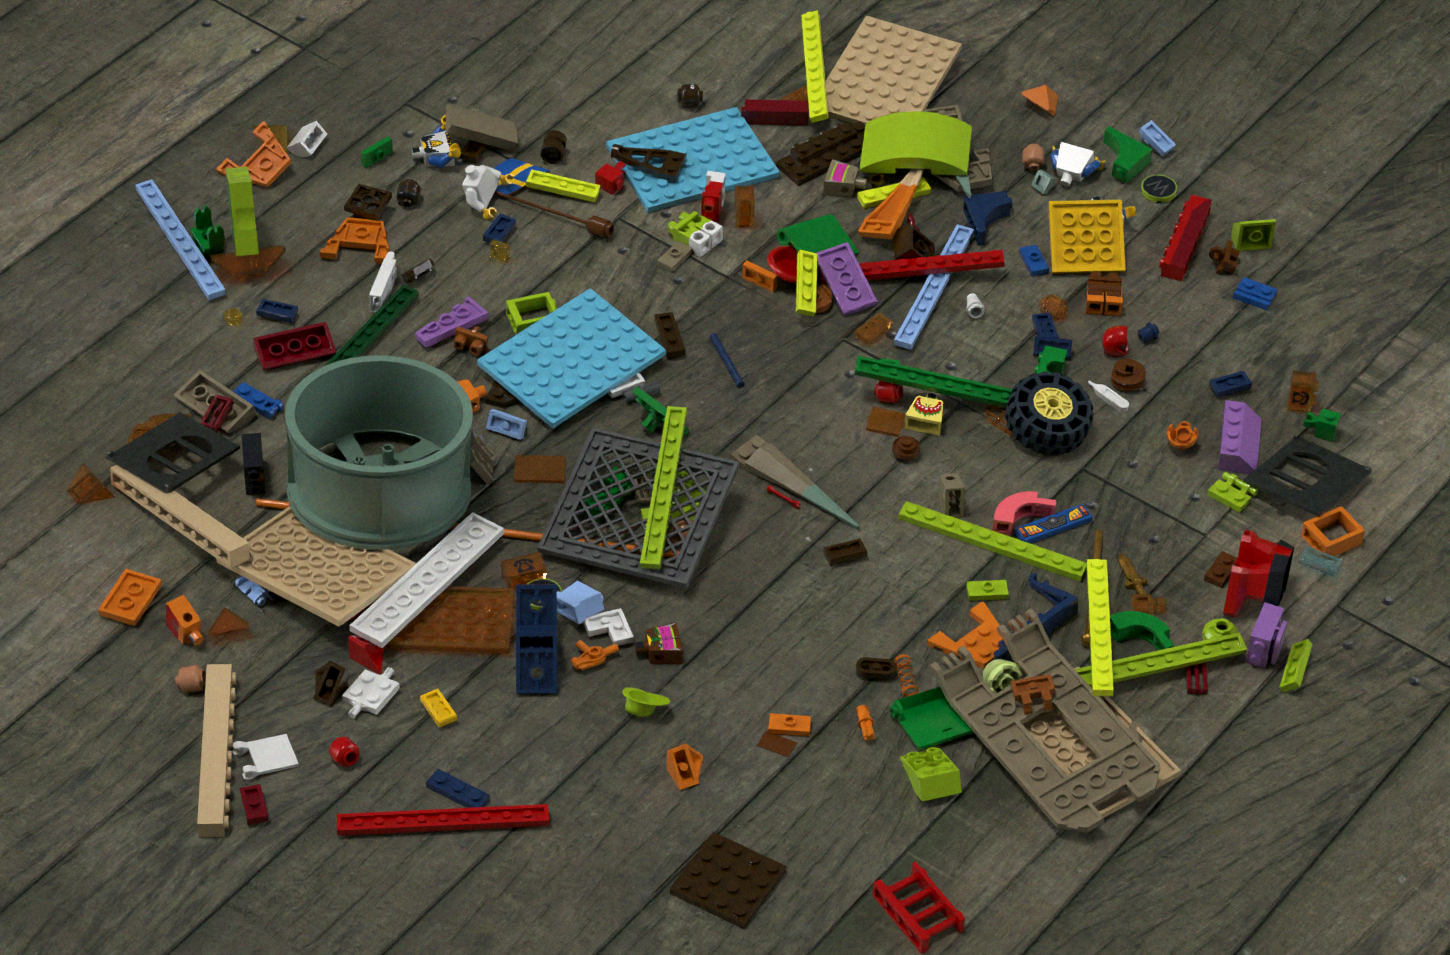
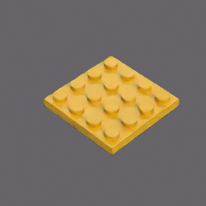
(1086, 236)

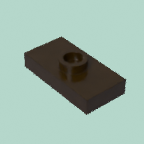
(845, 551)

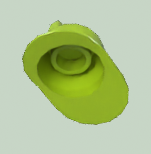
(641, 702)

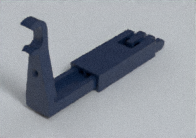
(1065, 609)

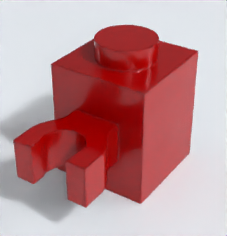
(610, 177)

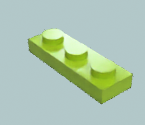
(1296, 665)

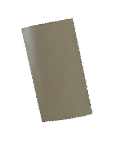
(481, 127)
(201, 390)

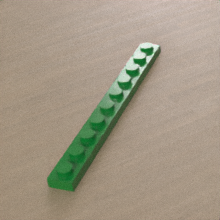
(932, 381)

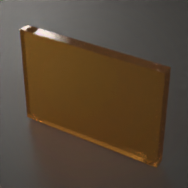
(539, 469)

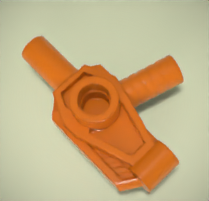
(591, 656)

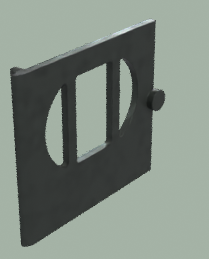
(136, 454)
(1321, 496)

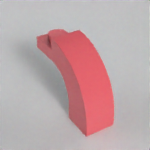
(1020, 506)

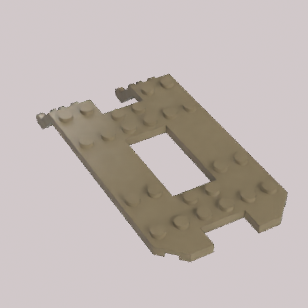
(999, 720)

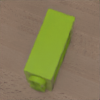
(525, 304)

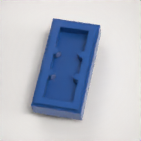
(1034, 260)

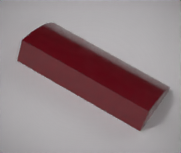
(294, 346)

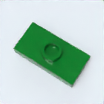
(376, 152)

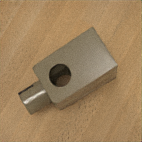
(952, 488)

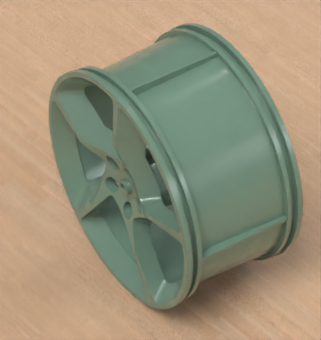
(386, 496)

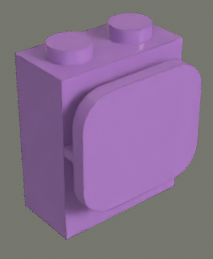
(1267, 636)

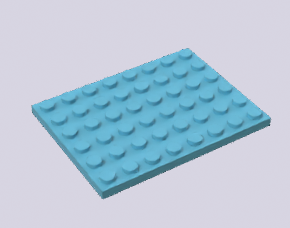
(712, 143)
(571, 358)

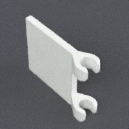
(267, 755)

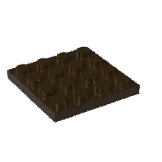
(728, 880)

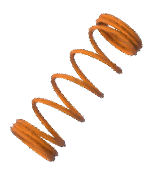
(905, 674)

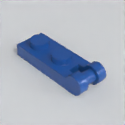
(262, 403)

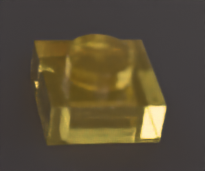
(499, 250)

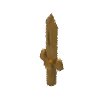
(1132, 575)

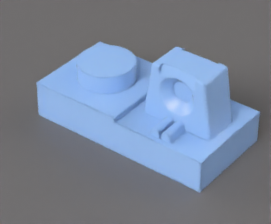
(1156, 138)
(506, 424)

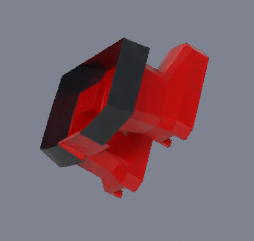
(1258, 573)

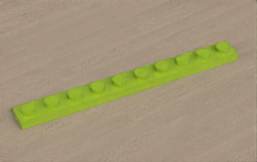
(663, 488)
(993, 541)
(1172, 658)

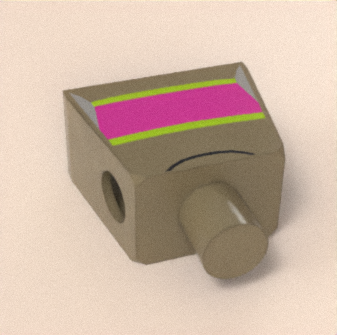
(842, 180)

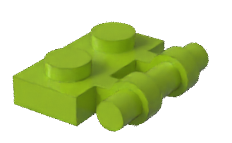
(1230, 496)

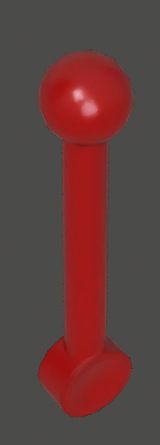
(796, 504)

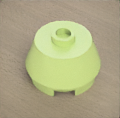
(1000, 673)

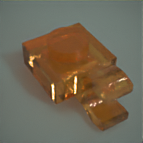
(1146, 604)

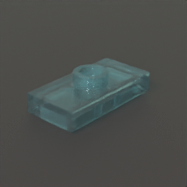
(1320, 561)

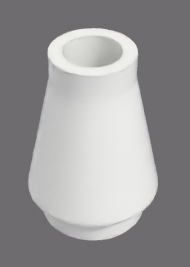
(974, 306)

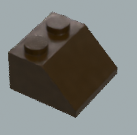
(912, 244)

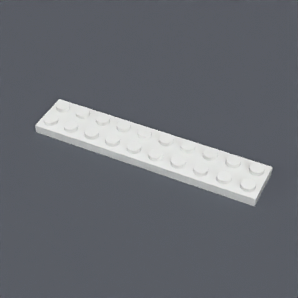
(426, 580)

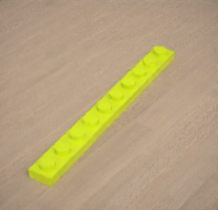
(814, 66)
(1099, 628)

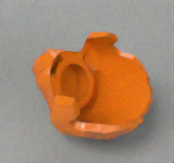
(1182, 436)

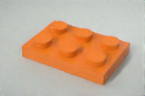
(130, 597)

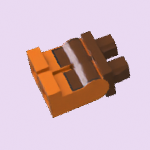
(1103, 288)

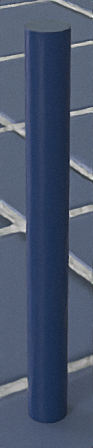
(726, 359)

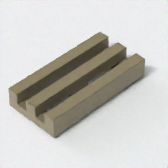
(646, 499)

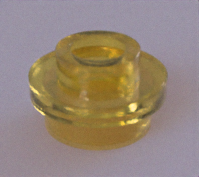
(232, 316)

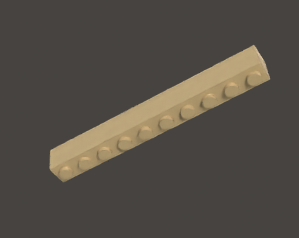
(184, 517)
(215, 751)

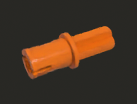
(865, 722)

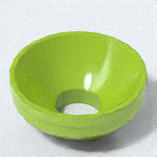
(1211, 631)

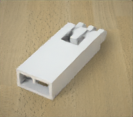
(383, 283)

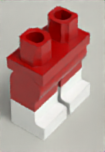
(714, 196)

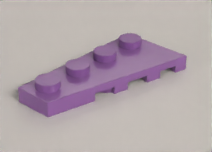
(462, 316)

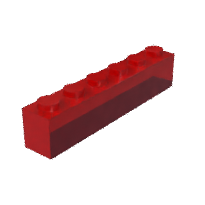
(1185, 237)

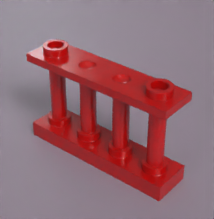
(908, 922)

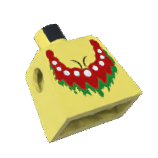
(925, 415)

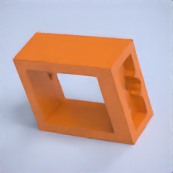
(1318, 541)

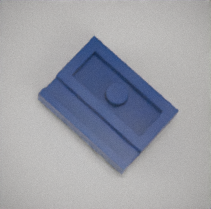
(1255, 293)

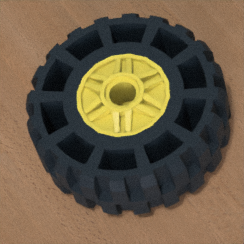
(1049, 413)

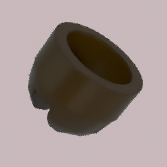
(877, 177)

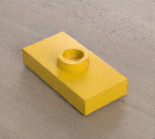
(438, 708)

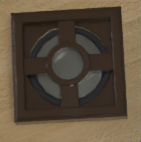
(368, 202)

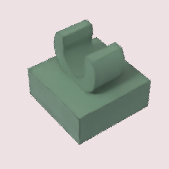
(1043, 182)

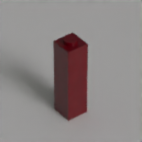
(776, 112)

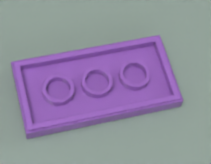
(845, 279)

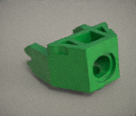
(205, 236)

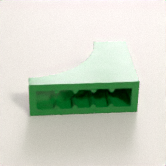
(1130, 154)

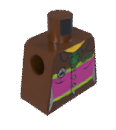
(662, 645)

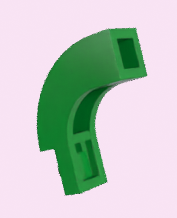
(1141, 626)

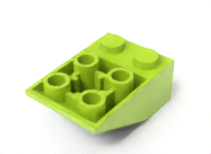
(932, 774)

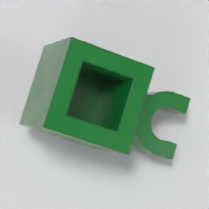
(1325, 424)

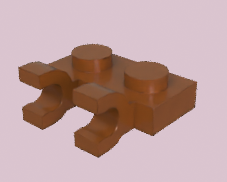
(1034, 687)

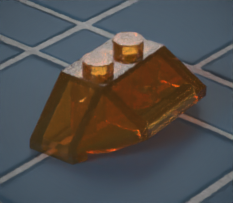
(249, 264)

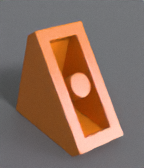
(1042, 97)
(684, 765)

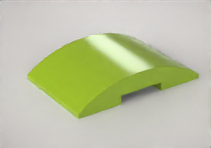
(916, 142)

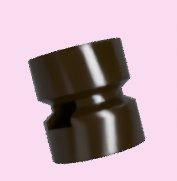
(553, 147)

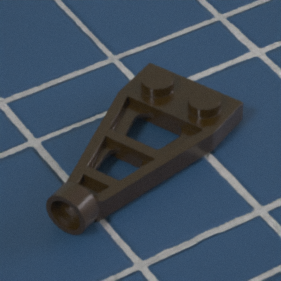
(670, 169)

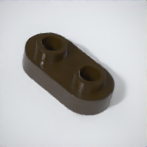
(424, 267)
(876, 668)

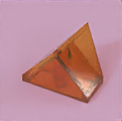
(88, 487)
(226, 622)

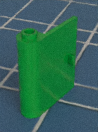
(815, 235)
(928, 718)

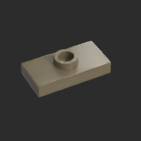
(674, 256)

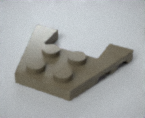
(978, 172)

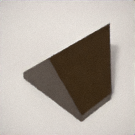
(330, 682)

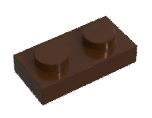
(1220, 569)

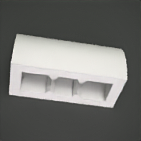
(307, 140)

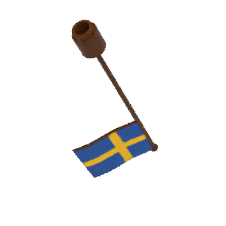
(520, 171)

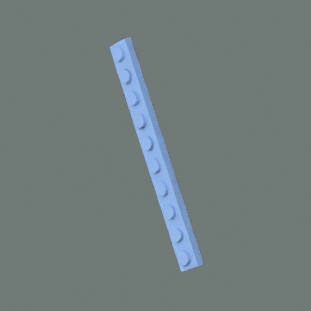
(180, 239)
(931, 291)

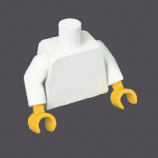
(480, 187)

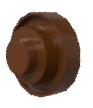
(906, 448)

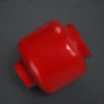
(888, 392)
(344, 751)

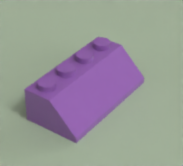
(1239, 438)

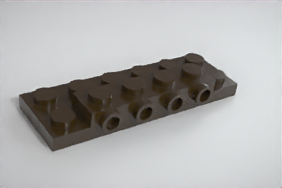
(815, 155)

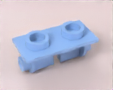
(257, 595)

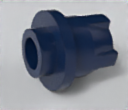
(1148, 332)

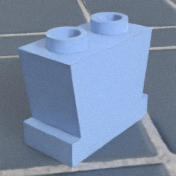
(579, 602)

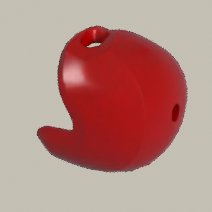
(1113, 340)

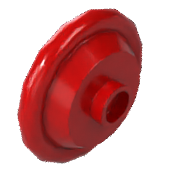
(783, 263)

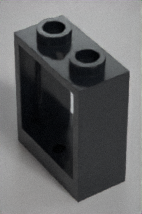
(253, 463)

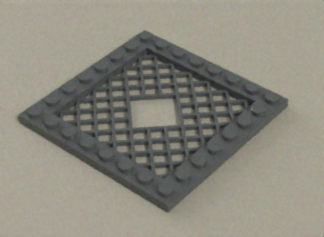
(603, 443)

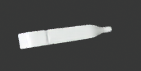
(1110, 397)

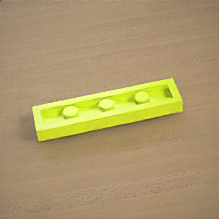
(563, 185)
(876, 196)
(806, 283)

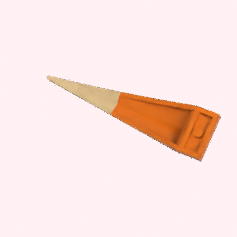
(891, 212)

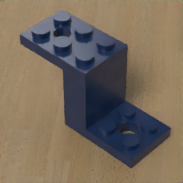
(536, 638)

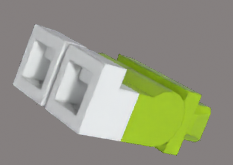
(696, 232)

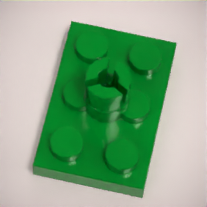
(656, 411)

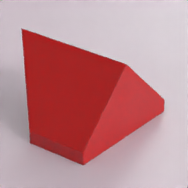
(366, 653)

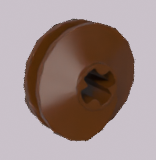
(1128, 375)

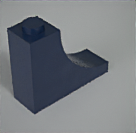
(984, 209)

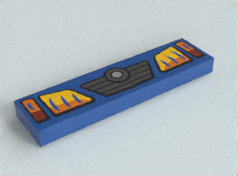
(1053, 524)

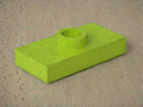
(987, 590)

